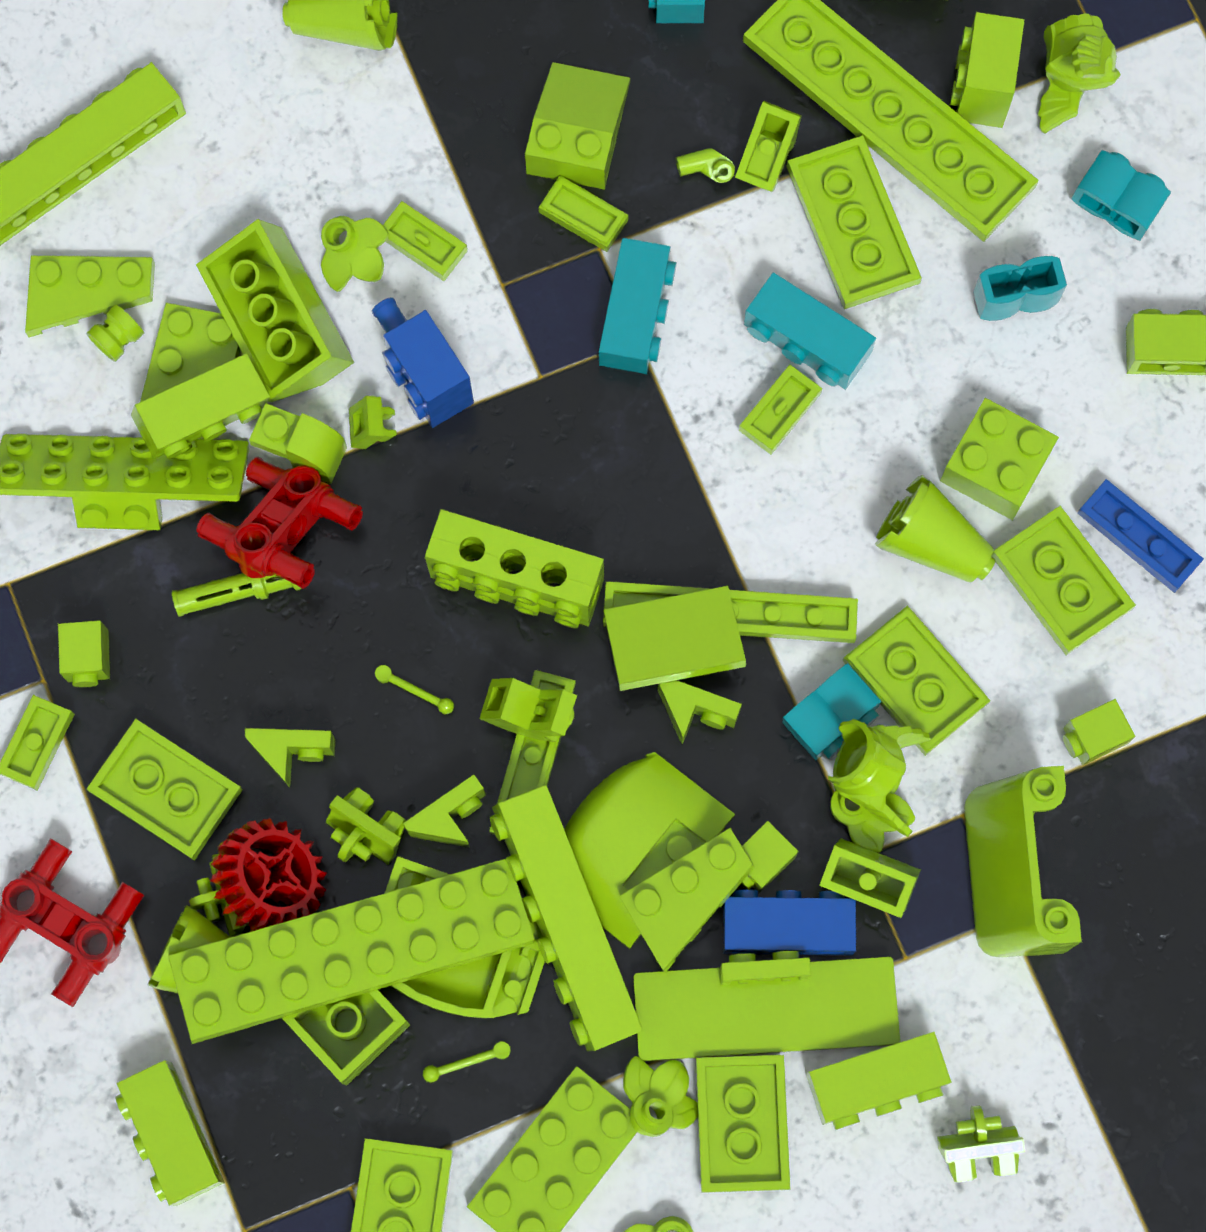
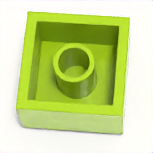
(987, 69)
(998, 458)
(349, 1032)

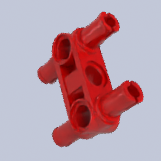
(279, 522)
(64, 921)

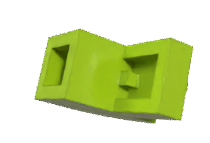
(299, 440)
(528, 709)

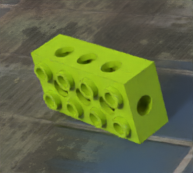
(501, 551)

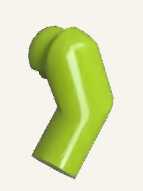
(708, 163)

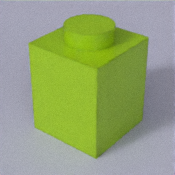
(84, 653)
(1097, 732)
(770, 856)

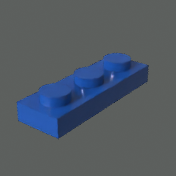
(1140, 536)

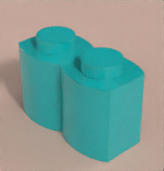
(1121, 194)
(1027, 288)
(819, 715)

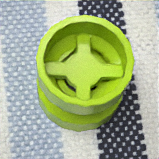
(115, 333)

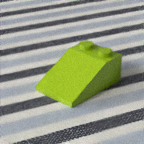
(576, 125)

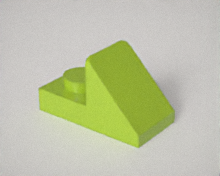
(768, 146)
(686, 700)
(279, 744)
(437, 821)

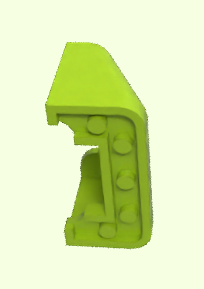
(1005, 870)

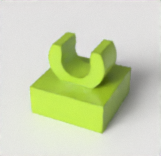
(367, 422)

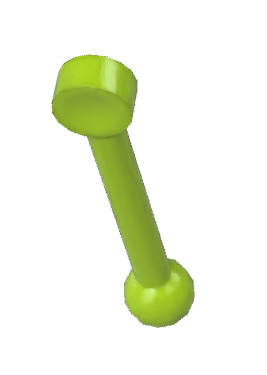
(384, 675)
(501, 1051)

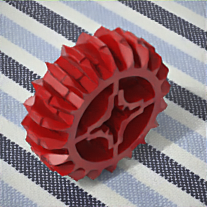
(246, 874)

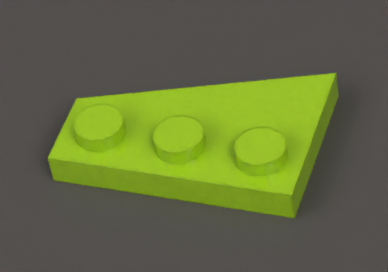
(83, 286)
(686, 894)

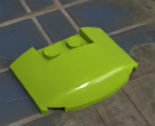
(636, 827)
(478, 988)

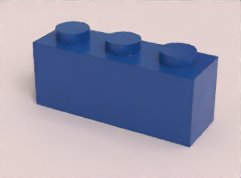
(789, 924)

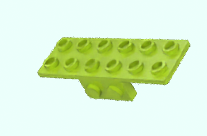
(116, 478)
(766, 1007)

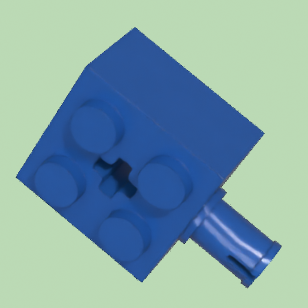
(423, 363)

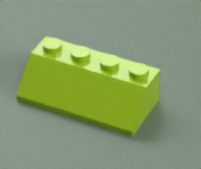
(274, 311)

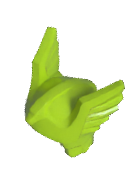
(1077, 61)
(871, 766)

